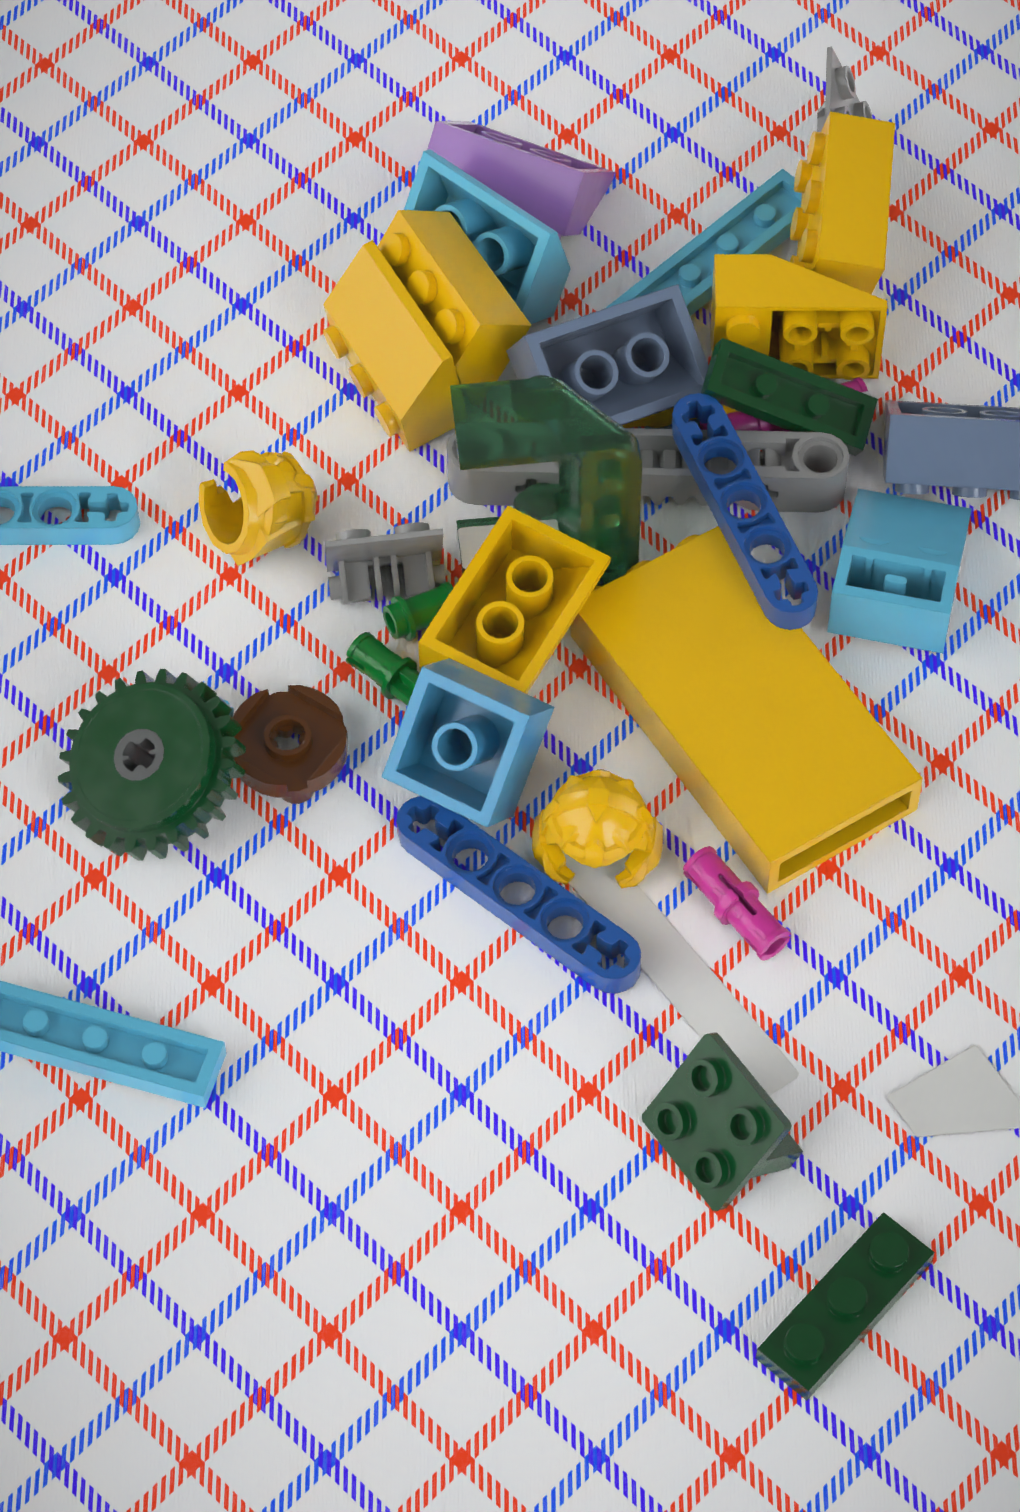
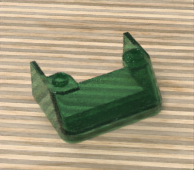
(551, 422)

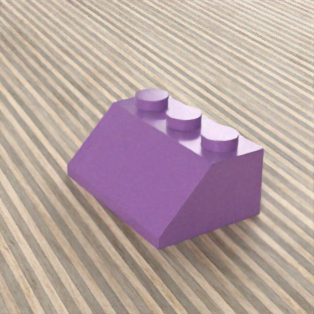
(534, 178)

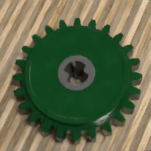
(151, 764)

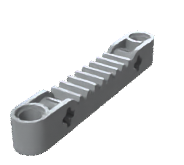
(798, 471)

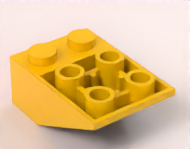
(797, 316)

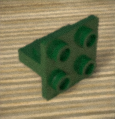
(720, 1123)

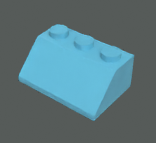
(511, 241)

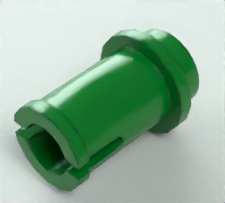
(414, 613)

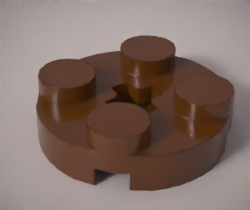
(298, 771)

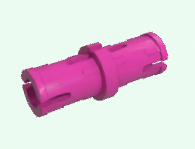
(736, 903)

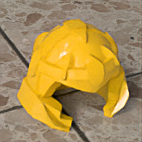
(272, 509)
(597, 823)

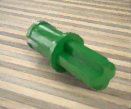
(389, 670)

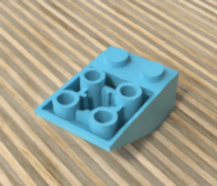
(898, 570)

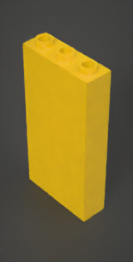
(744, 711)

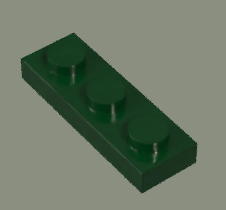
(787, 395)
(844, 1306)

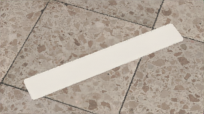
(682, 973)

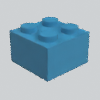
(467, 742)

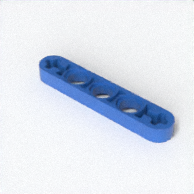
(744, 533)
(530, 918)

